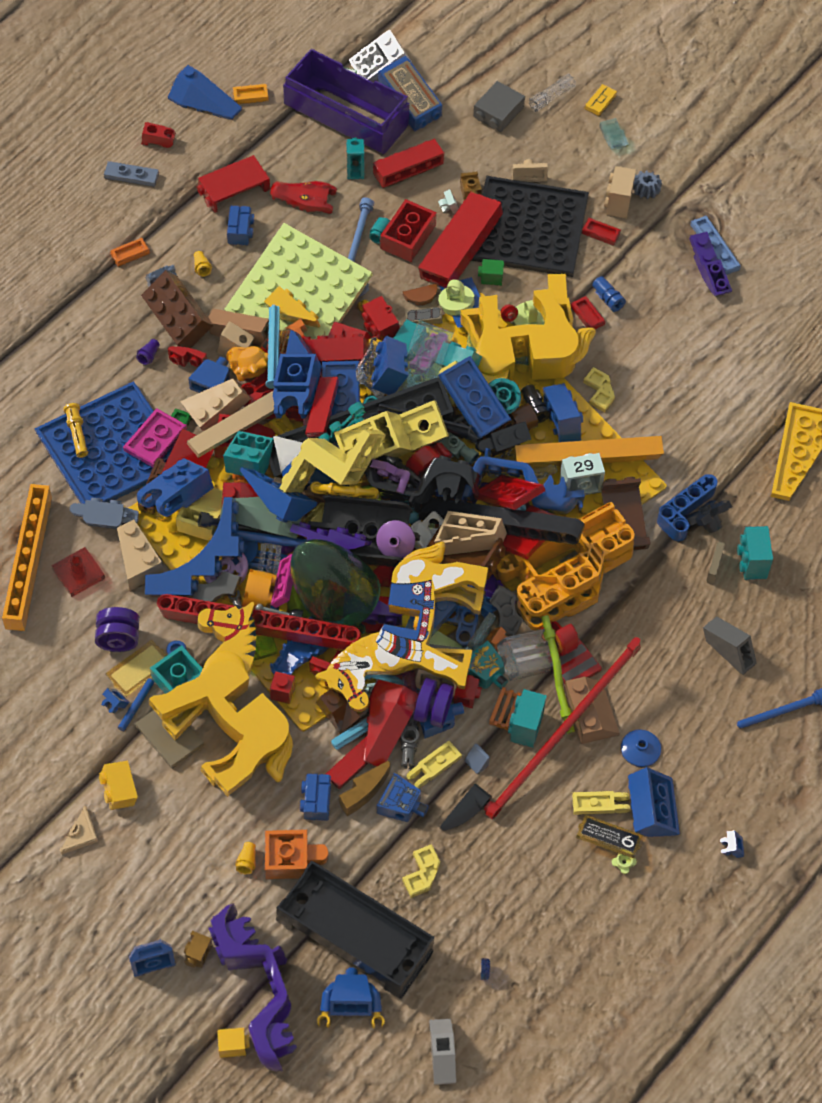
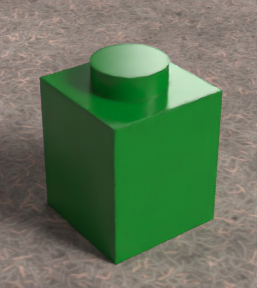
(491, 272)

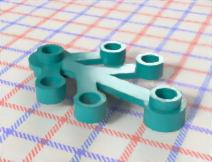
(356, 412)

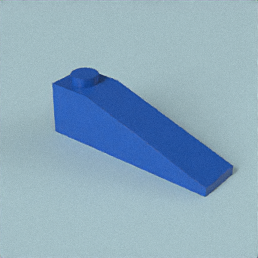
(285, 505)

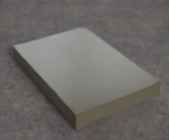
(169, 749)

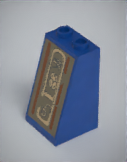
(406, 79)

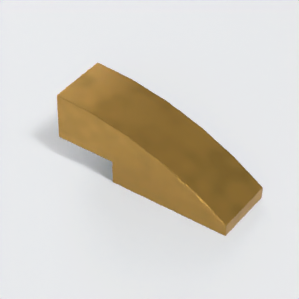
(364, 788)

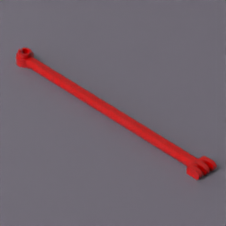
(493, 808)

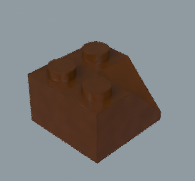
(338, 710)

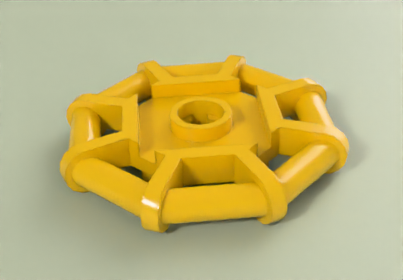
(349, 491)

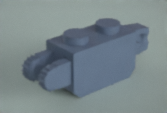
(104, 514)

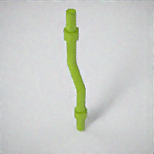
(550, 636)

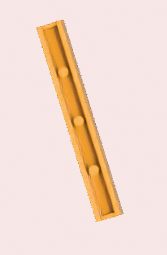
(610, 450)

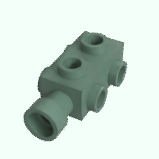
(458, 448)

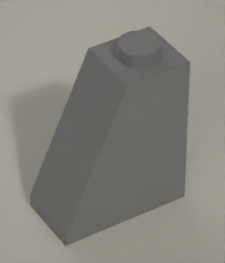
(731, 644)

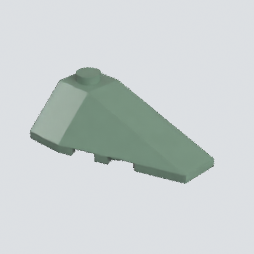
(256, 515)

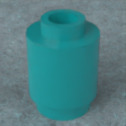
(378, 228)

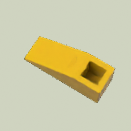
(290, 308)

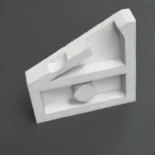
(286, 451)

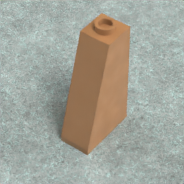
(252, 324)

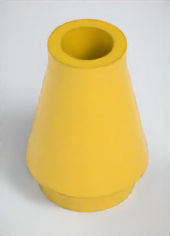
(202, 265)
(246, 860)

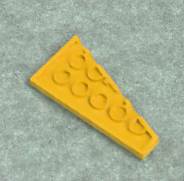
(798, 449)

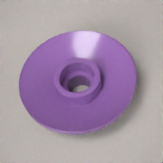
(403, 534)

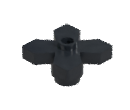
(709, 515)

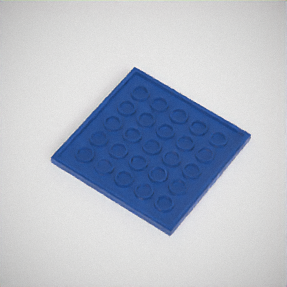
(107, 427)

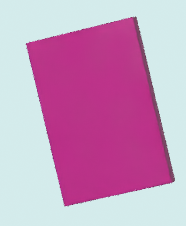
(154, 437)

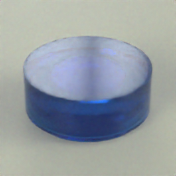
(485, 969)

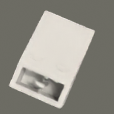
(377, 56)

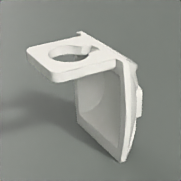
(424, 531)

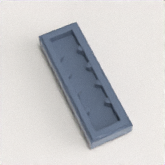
(131, 173)

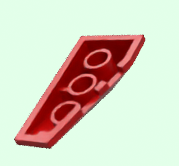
(388, 716)

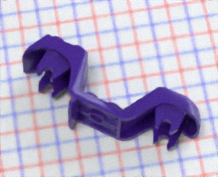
(241, 953)

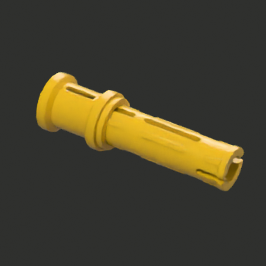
(75, 422)

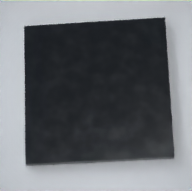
(537, 226)

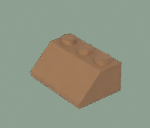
(598, 719)

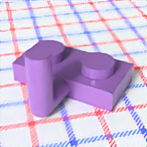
(387, 470)

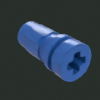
(607, 292)

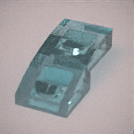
(613, 135)

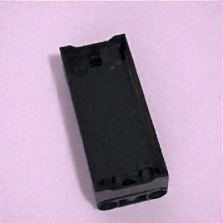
(357, 928)

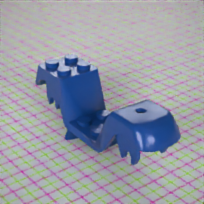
(551, 500)

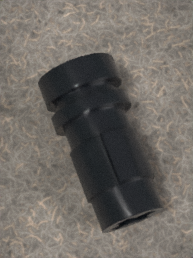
(534, 398)

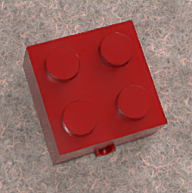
(379, 319)

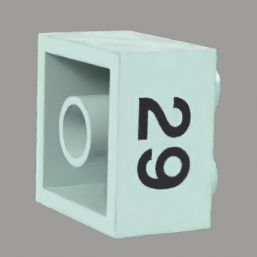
(583, 473)

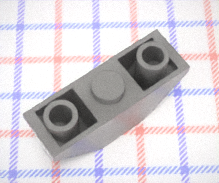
(442, 1051)

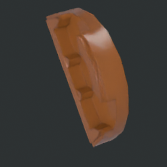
(421, 295)

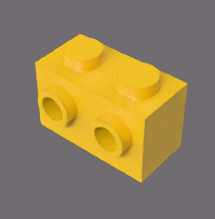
(118, 785)

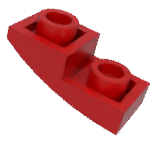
(183, 355)

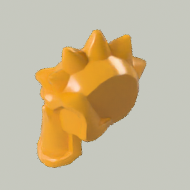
(247, 362)

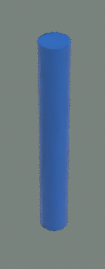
(136, 704)

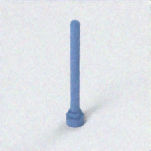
(366, 206)

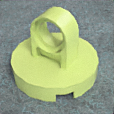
(456, 298)
(528, 314)

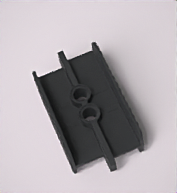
(366, 514)

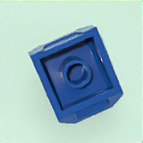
(151, 957)

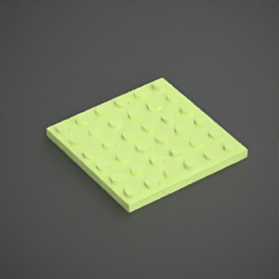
(310, 271)

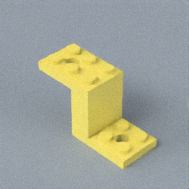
(401, 430)
(332, 461)

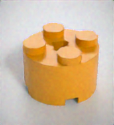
(259, 588)

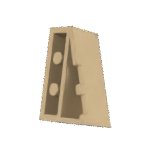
(220, 399)
(469, 532)
(137, 555)

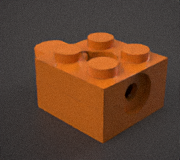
(292, 845)

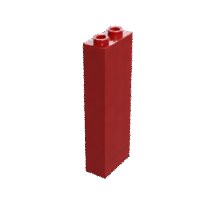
(460, 239)

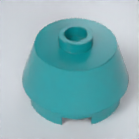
(507, 393)

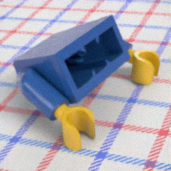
(351, 996)

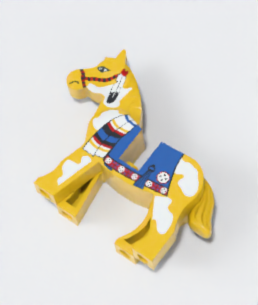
(414, 590)

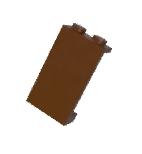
(627, 500)
(483, 558)

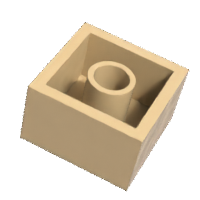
(619, 192)

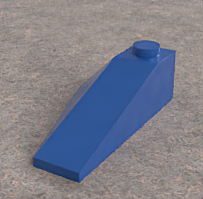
(197, 91)

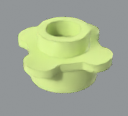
(624, 867)

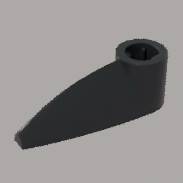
(468, 807)

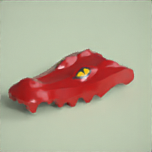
(306, 196)

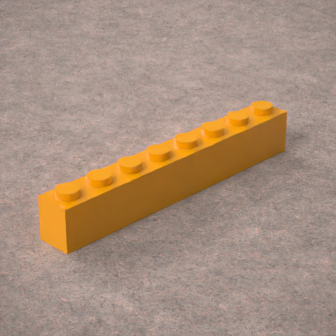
(27, 557)

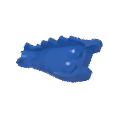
(295, 655)

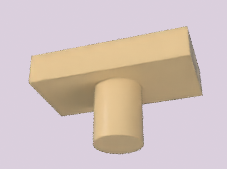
(530, 171)

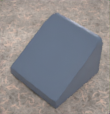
(477, 759)

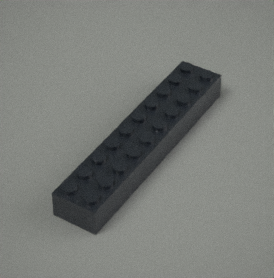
(404, 399)

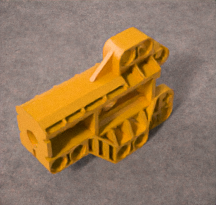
(602, 547)

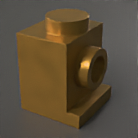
(469, 183)
(197, 950)

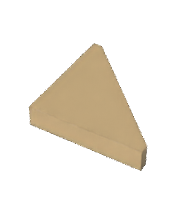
(81, 834)

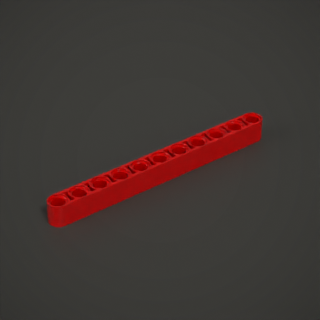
(269, 621)

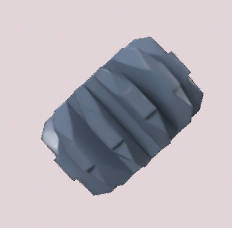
(647, 184)

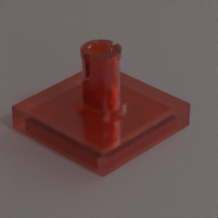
(78, 572)

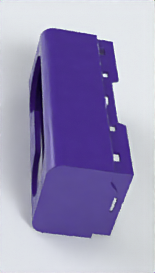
(323, 73)

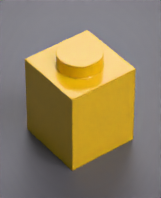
(232, 1042)

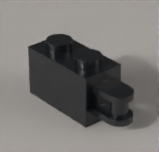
(504, 438)

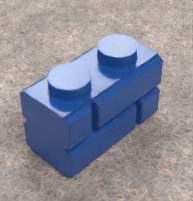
(239, 225)
(317, 797)

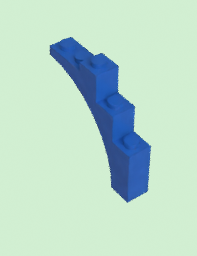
(206, 564)

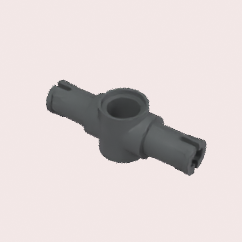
(409, 747)

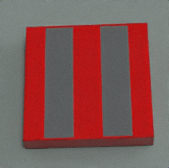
(579, 664)

